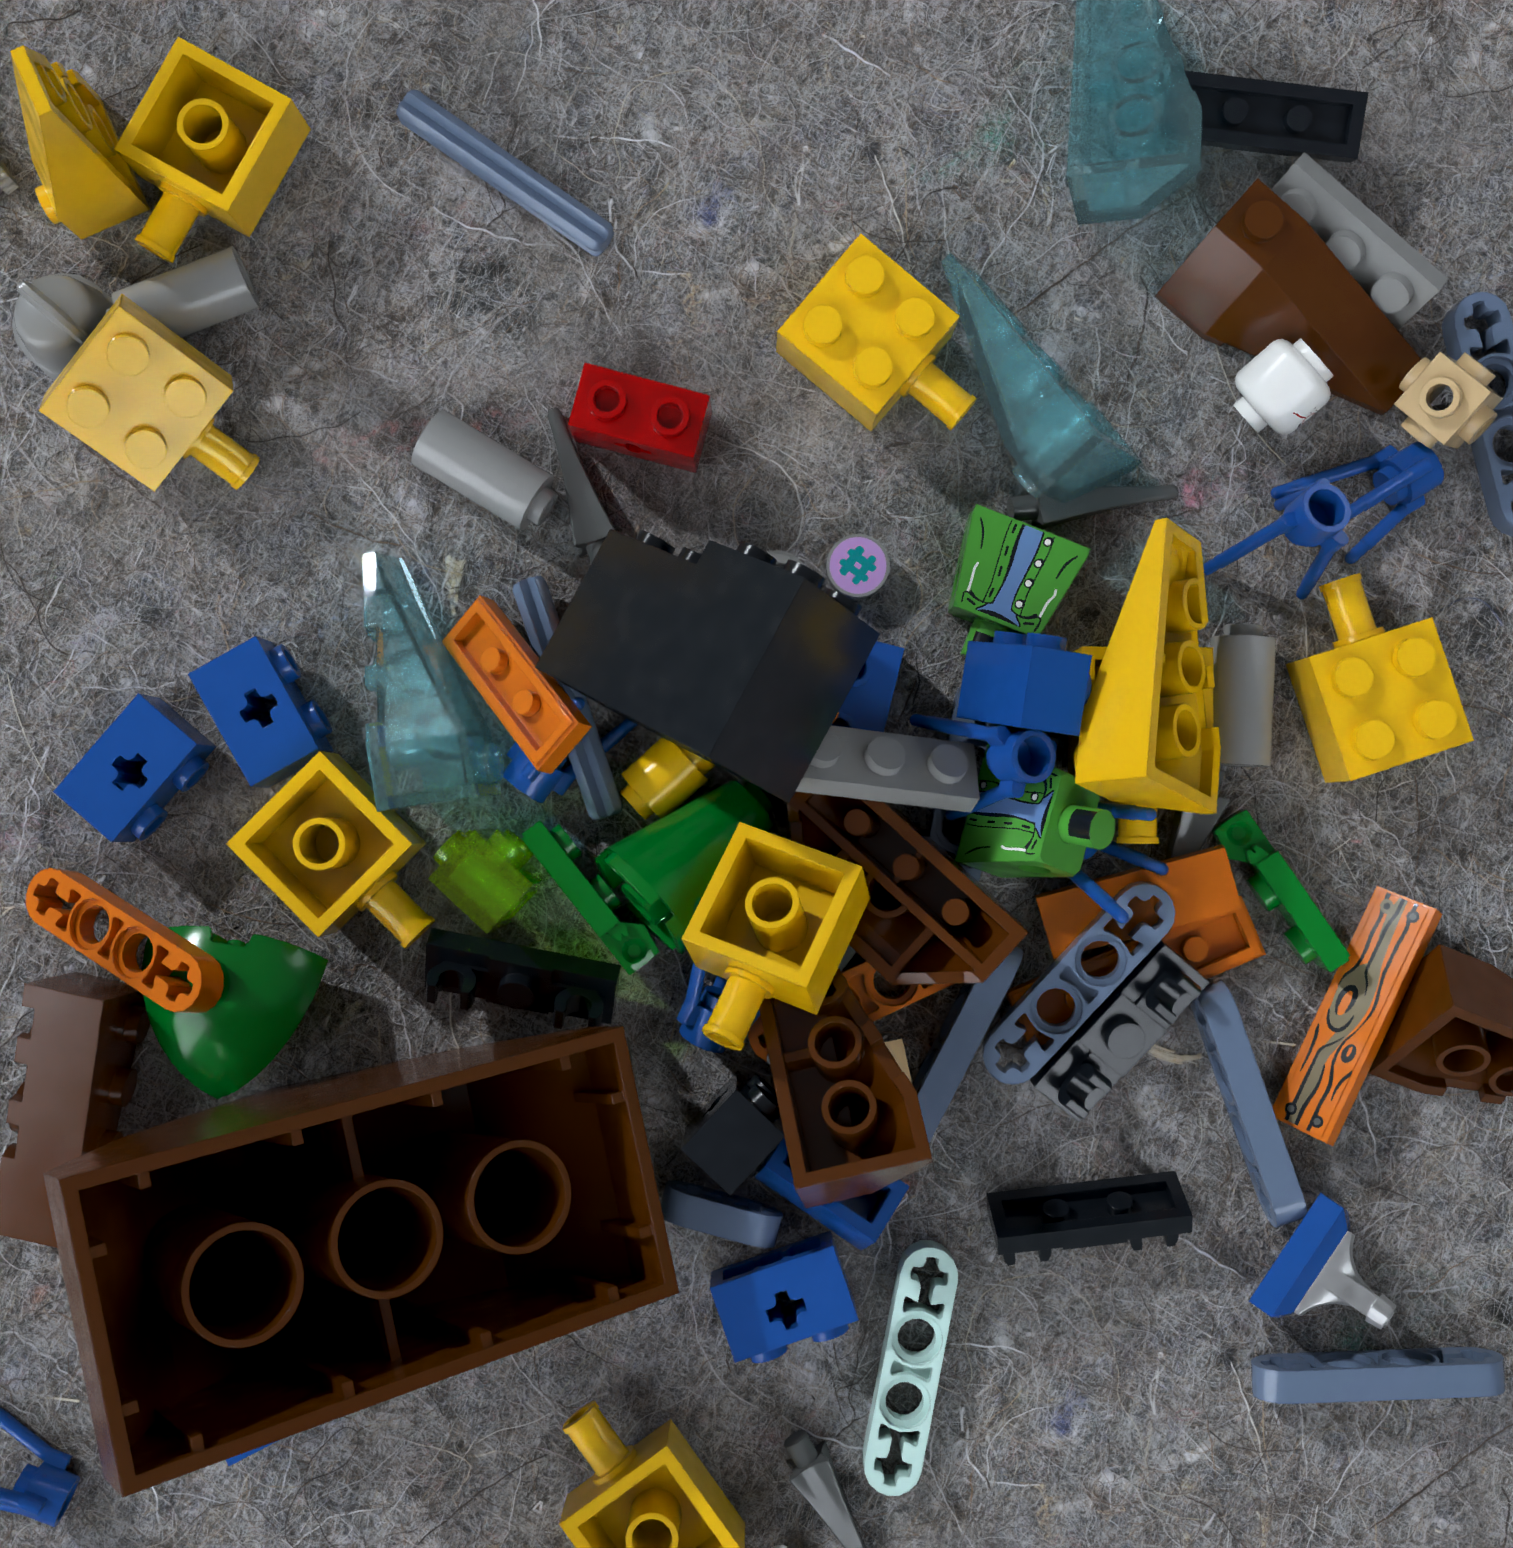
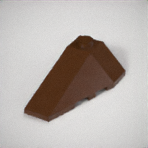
(1452, 1029)
(841, 1099)

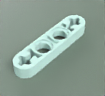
(915, 1367)

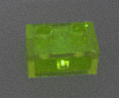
(487, 875)

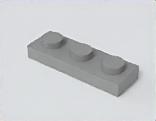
(1371, 251)
(894, 769)

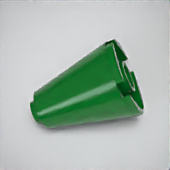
(676, 856)

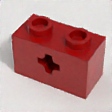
(640, 417)

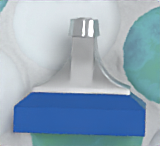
(1320, 1270)

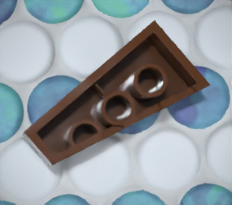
(71, 1090)

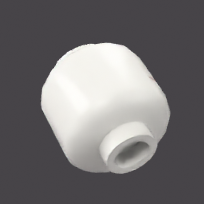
(1282, 386)

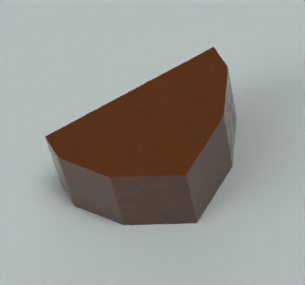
(352, 1243)

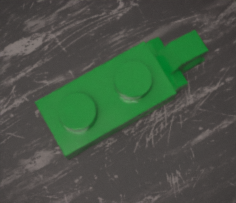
(1278, 887)
(593, 898)

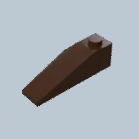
(1274, 278)

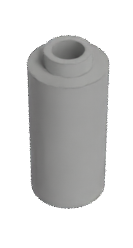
(196, 293)
(484, 471)
(1244, 694)

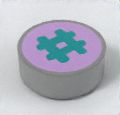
(857, 566)

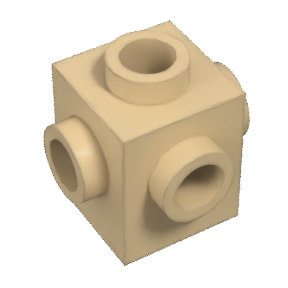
(1468, 413)

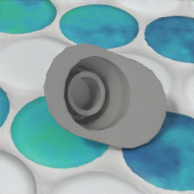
(56, 318)

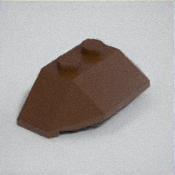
(924, 909)

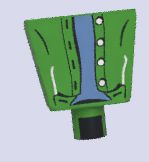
(1010, 575)
(1036, 833)

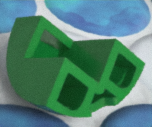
(259, 1009)

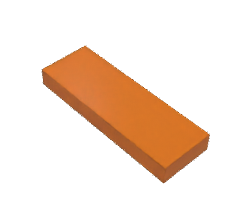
(522, 697)
(1196, 882)

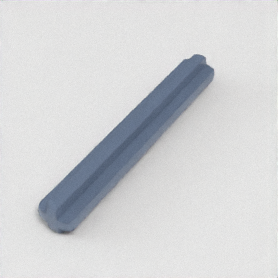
(505, 172)
(588, 755)

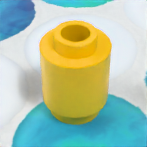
(663, 778)

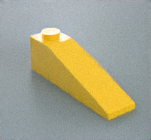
(73, 148)
(1146, 711)

